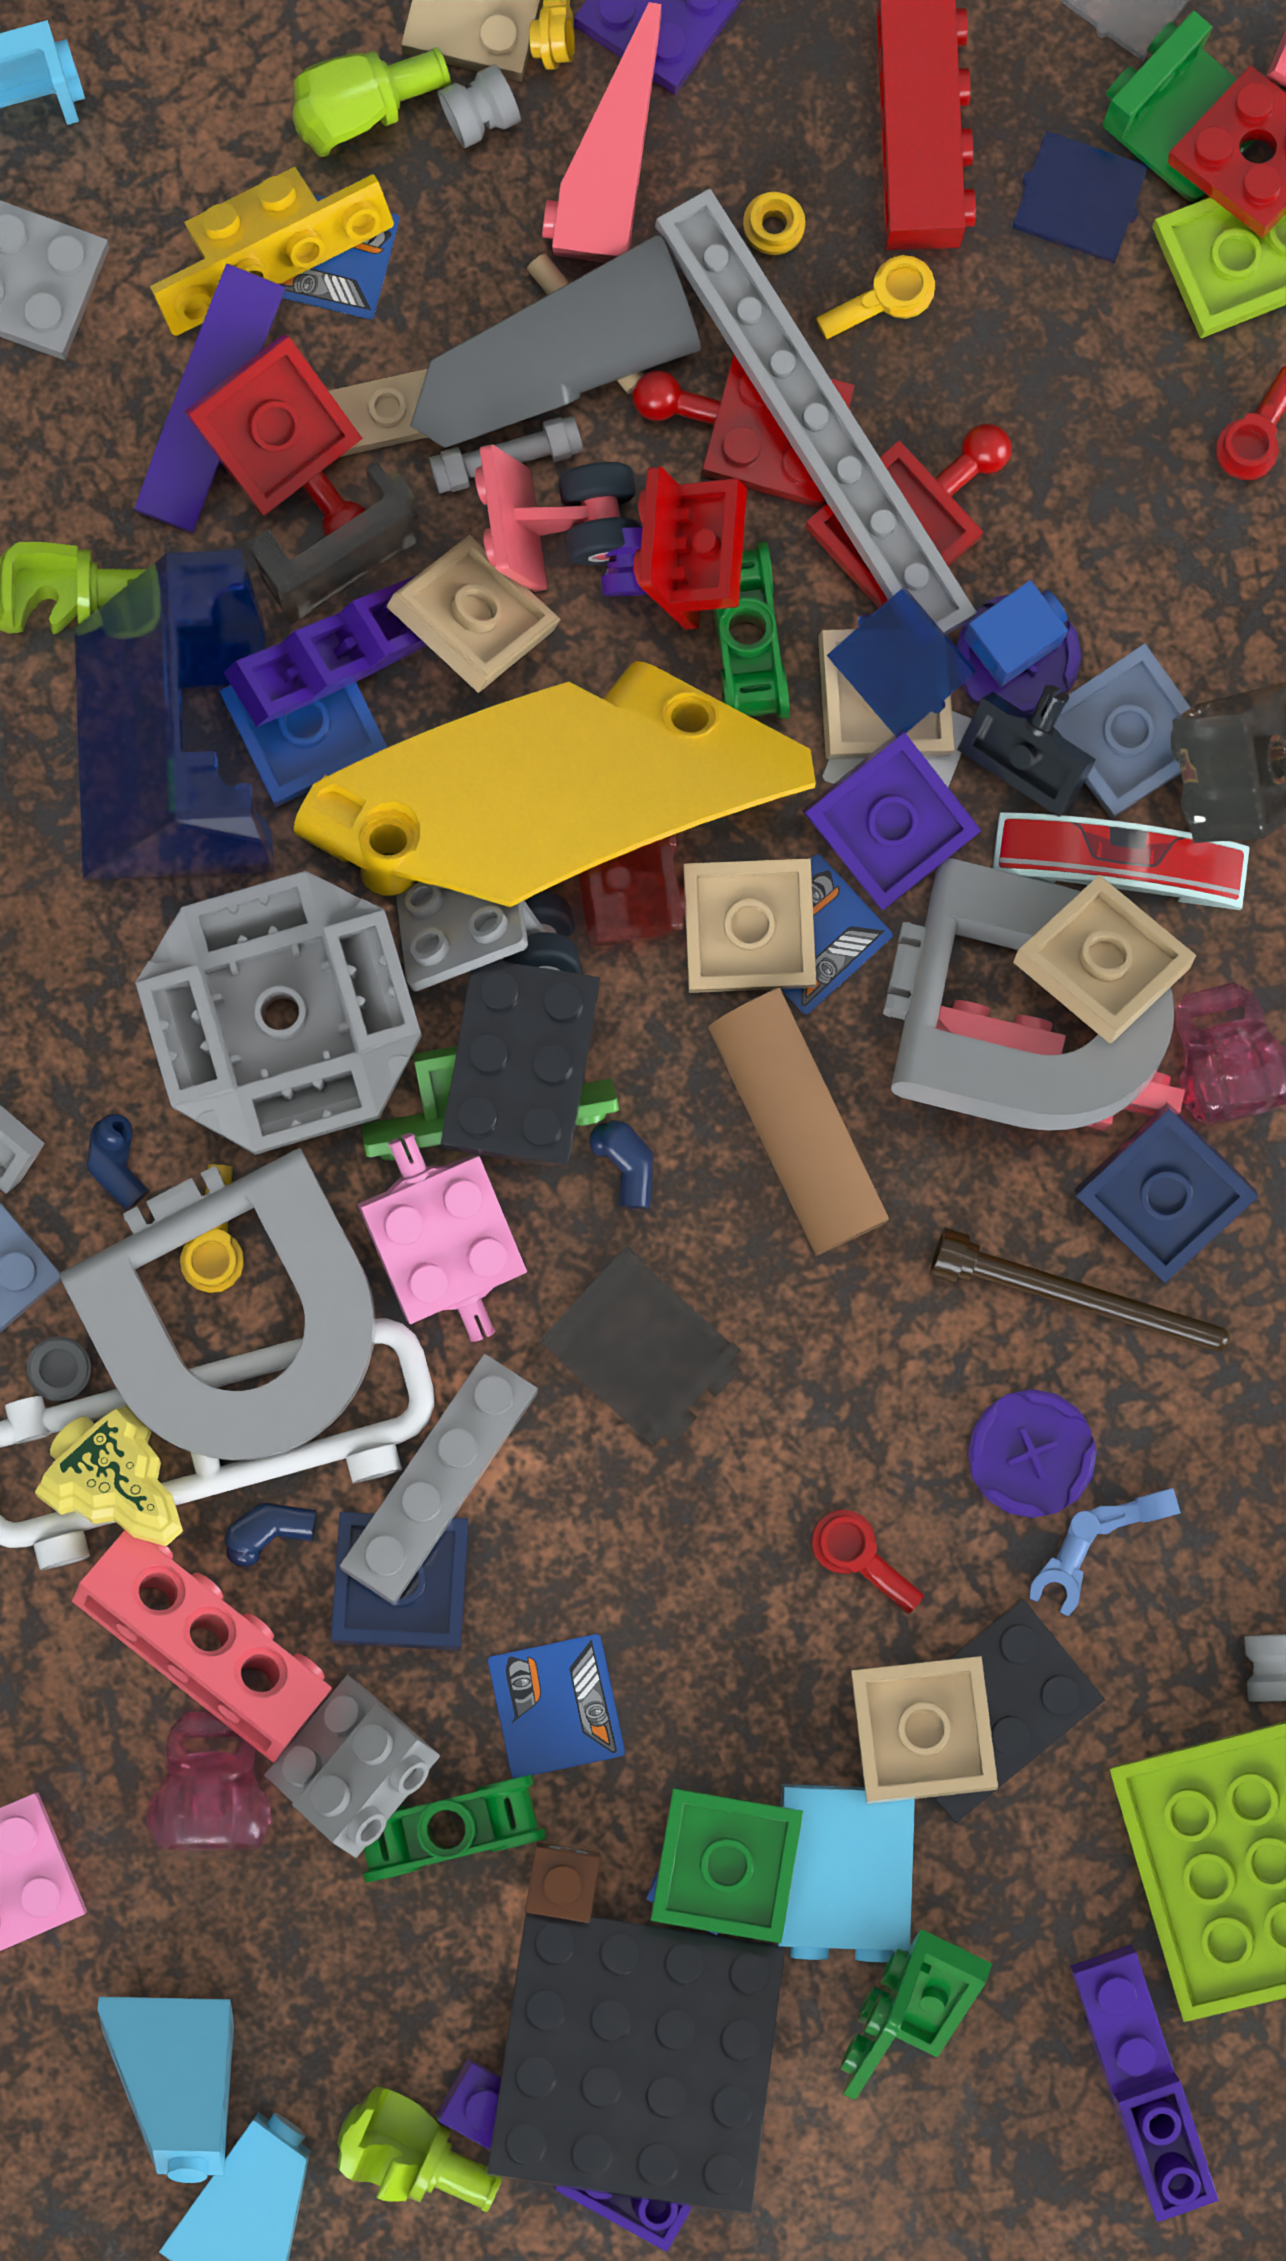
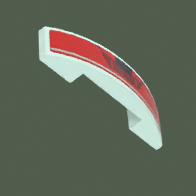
(1124, 855)

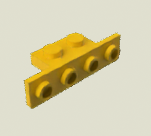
(272, 234)

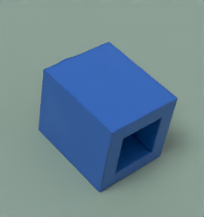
(1017, 632)

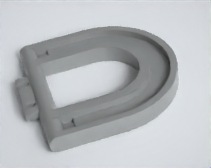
(989, 1077)
(145, 1360)

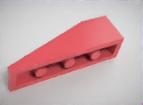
(602, 182)

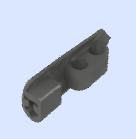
(571, 341)

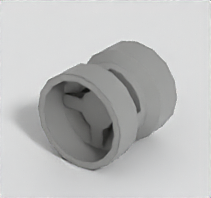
(481, 105)
(1269, 1669)

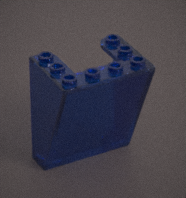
(142, 796)

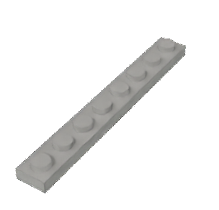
(810, 409)

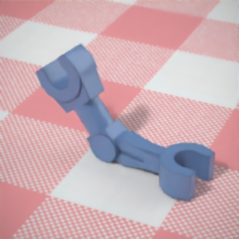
(1083, 1530)

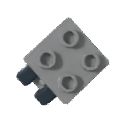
(456, 932)

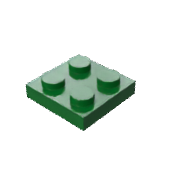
(726, 1865)

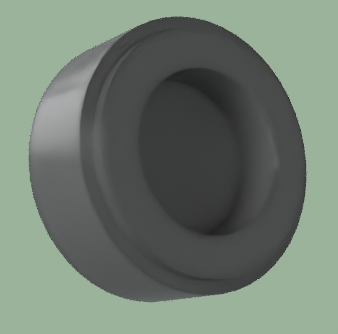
(60, 1368)

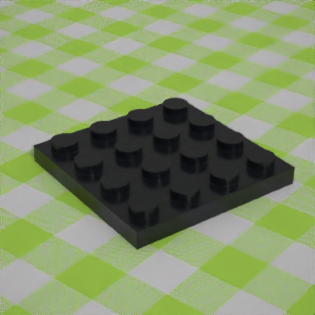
(637, 2062)

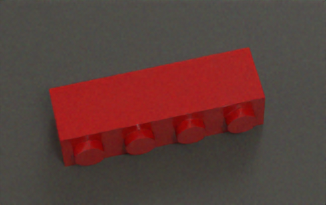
(922, 123)

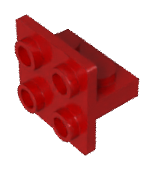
(690, 544)

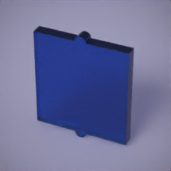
(1080, 196)
(901, 662)

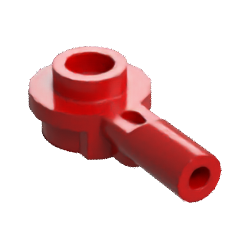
(1249, 445)
(847, 1544)

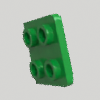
(1167, 98)
(920, 2004)

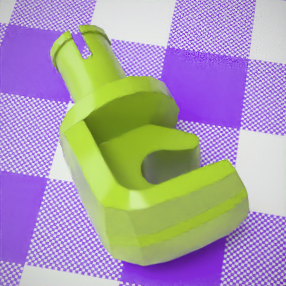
(356, 91)
(58, 573)
(407, 2153)

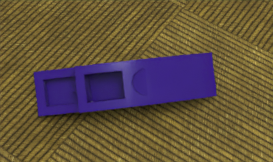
(1143, 2083)
(471, 2112)

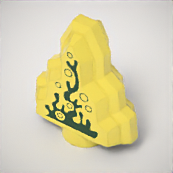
(111, 1476)

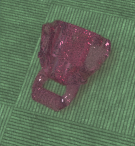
(1233, 1065)
(209, 1795)

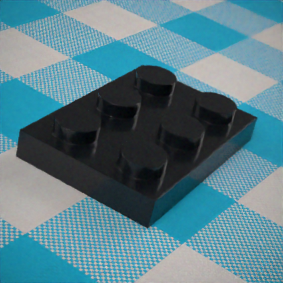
(521, 1063)
(1030, 1691)

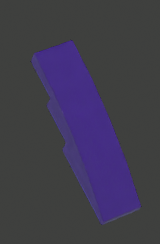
(229, 338)
(323, 657)

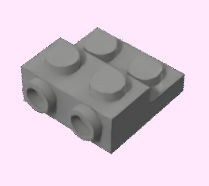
(352, 1767)

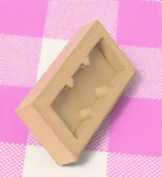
(382, 410)

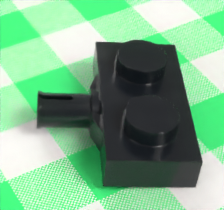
(1028, 749)

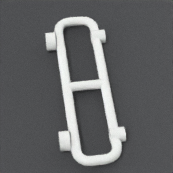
(368, 1449)

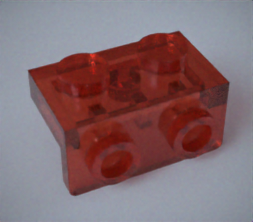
(634, 896)

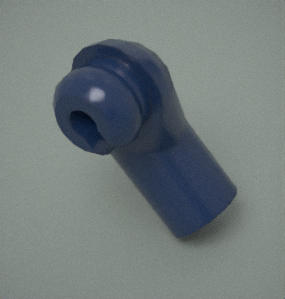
(631, 1156)
(109, 1160)
(262, 1525)

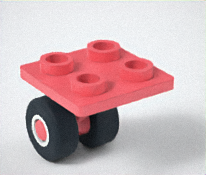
(589, 514)

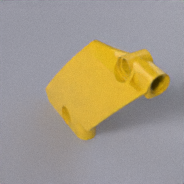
(548, 787)

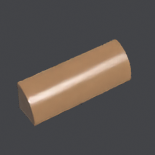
(798, 1122)

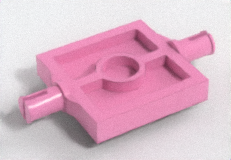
(442, 1237)

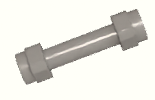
(559, 439)

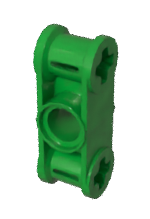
(753, 674)
(486, 1827)

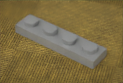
(439, 1479)

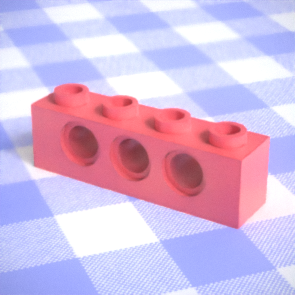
(210, 1677)

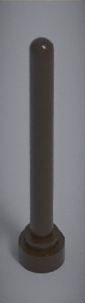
(961, 1259)

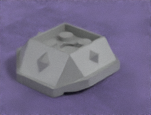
(267, 944)

